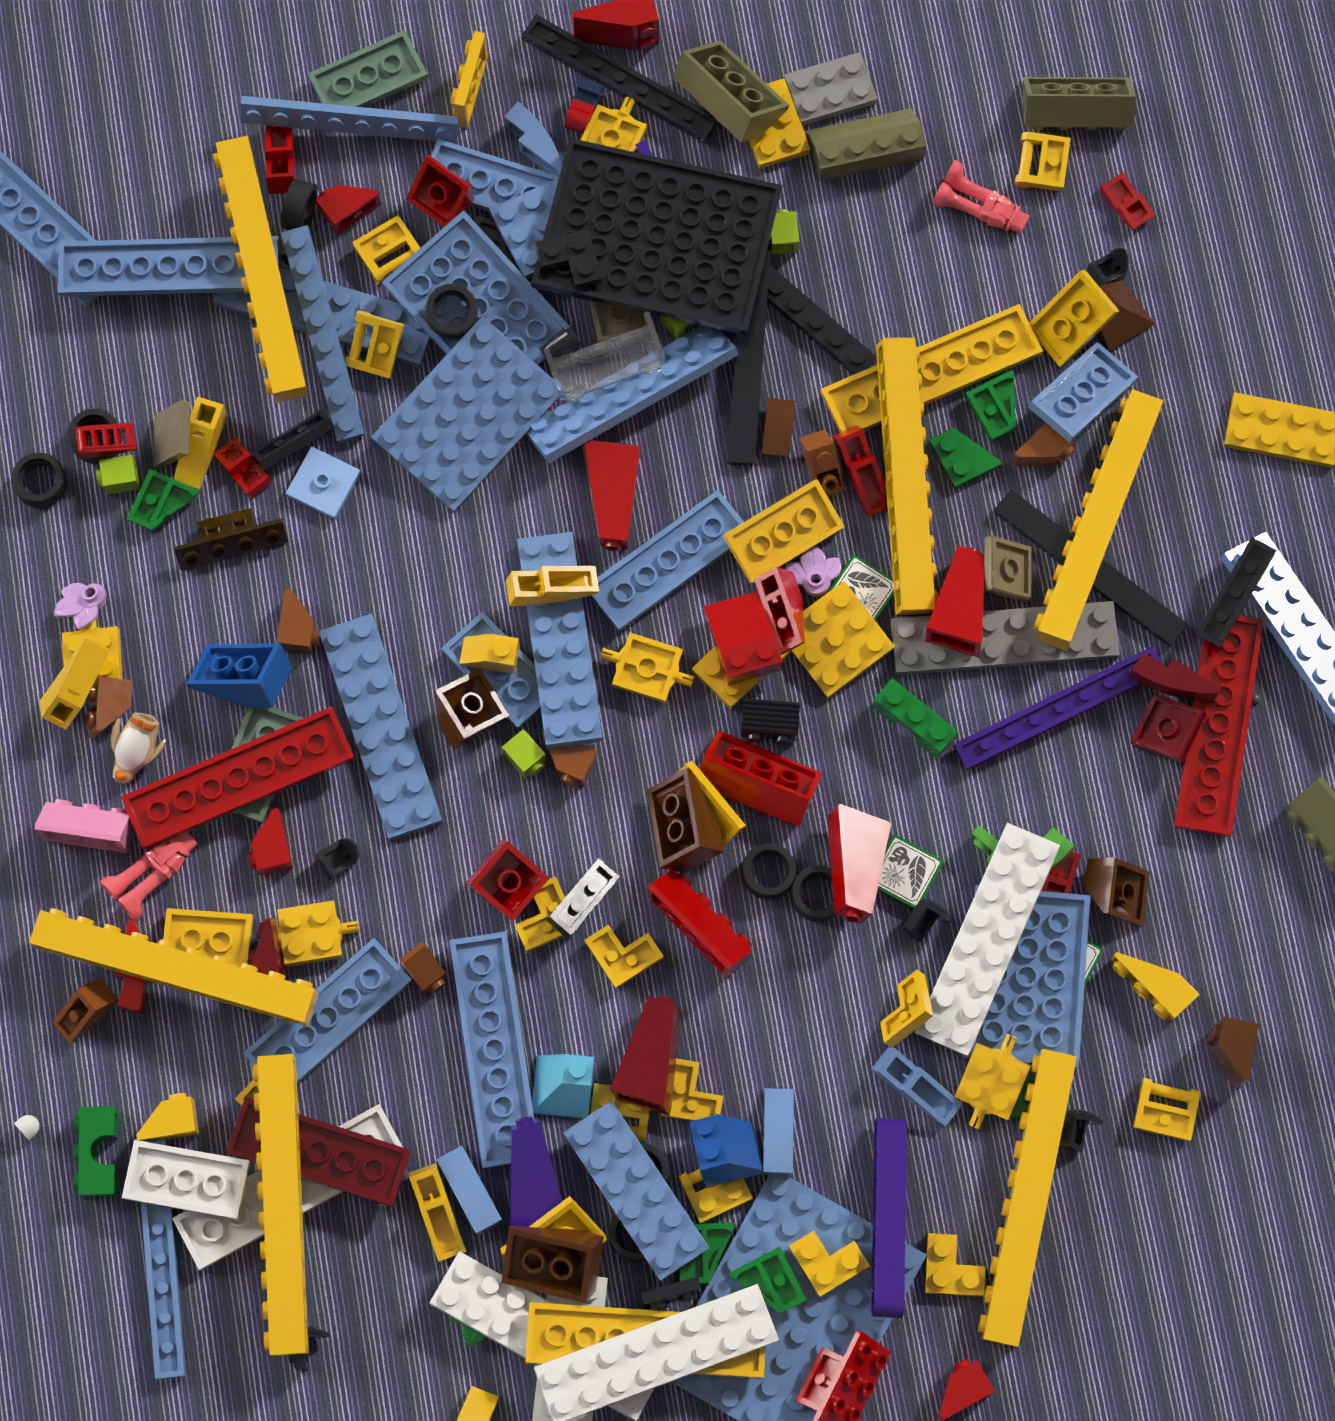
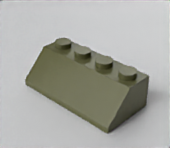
(729, 90)
(1078, 102)
(867, 144)
(1315, 815)

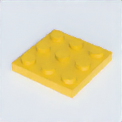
(840, 640)

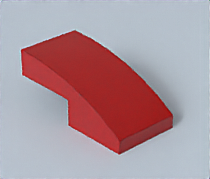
(1126, 202)
(242, 468)
(1062, 877)

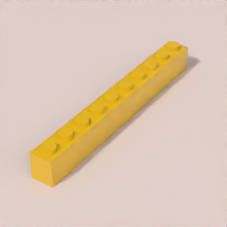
(261, 270)
(906, 476)
(1098, 521)
(174, 967)
(1028, 1197)
(282, 1205)

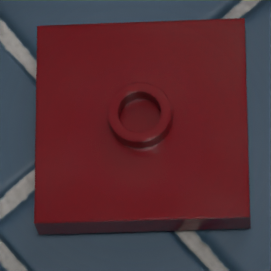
(1168, 728)

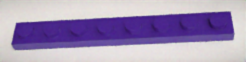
(1048, 713)

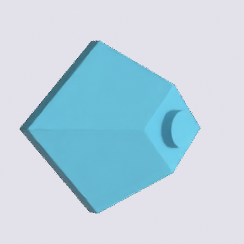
(563, 1085)

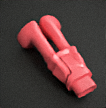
(996, 208)
(163, 858)

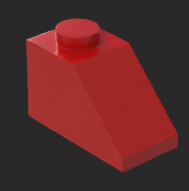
(346, 205)
(271, 846)
(964, 1388)

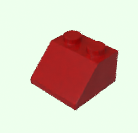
(507, 880)

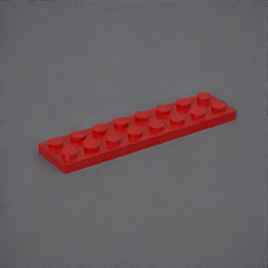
(1216, 755)
(237, 778)

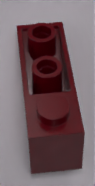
(268, 952)

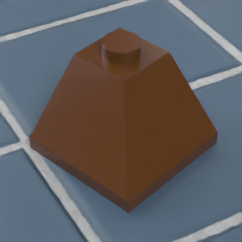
(1129, 320)
(468, 708)
(1118, 888)

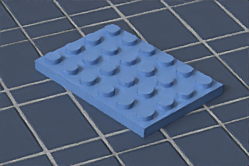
(470, 259)
(467, 414)
(1043, 982)

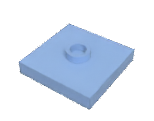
(323, 483)

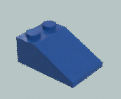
(242, 673)

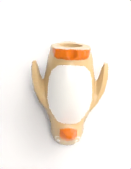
(134, 746)

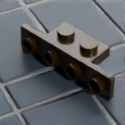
(229, 537)

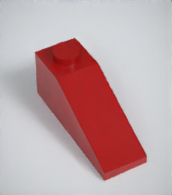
(783, 607)

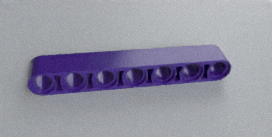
(888, 1218)

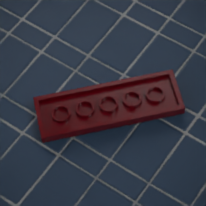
(332, 1156)

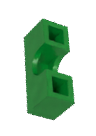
(902, 707)
(95, 1126)

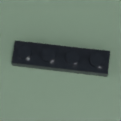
(1236, 592)

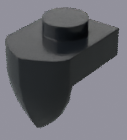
(1110, 267)
(338, 857)
(923, 917)
(1075, 1127)
(301, 1361)

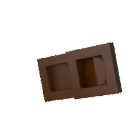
(778, 427)

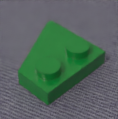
(995, 406)
(962, 457)
(159, 500)
(704, 1266)

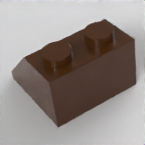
(1233, 1048)

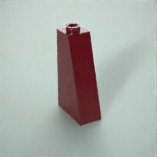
(650, 1059)

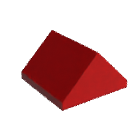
(439, 192)

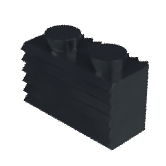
(770, 721)

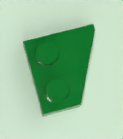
(774, 1278)

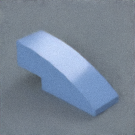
(533, 139)
(916, 1086)
(778, 1131)
(469, 1190)

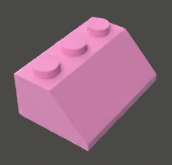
(85, 826)

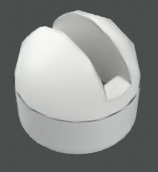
(28, 1126)

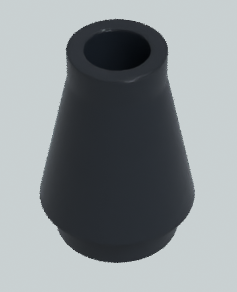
(562, 343)

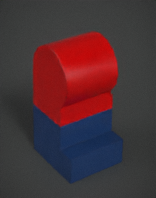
(583, 105)

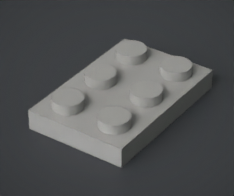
(831, 88)

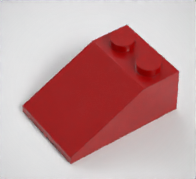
(618, 24)
(743, 638)

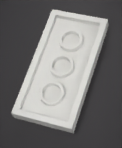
(186, 1179)

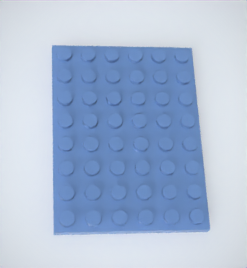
(778, 1219)

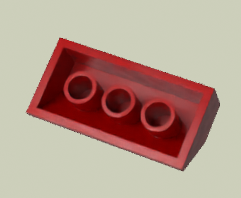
(760, 778)
(699, 923)

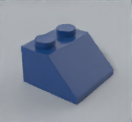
(725, 1149)

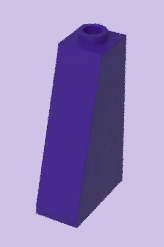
(532, 1176)

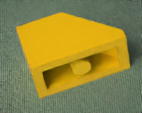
(490, 652)
(171, 1120)

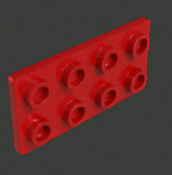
(842, 1384)

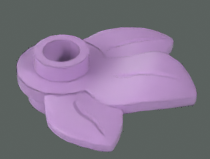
(815, 567)
(80, 603)

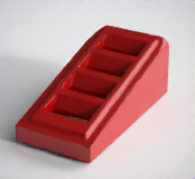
(98, 430)

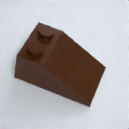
(683, 823)
(553, 1261)

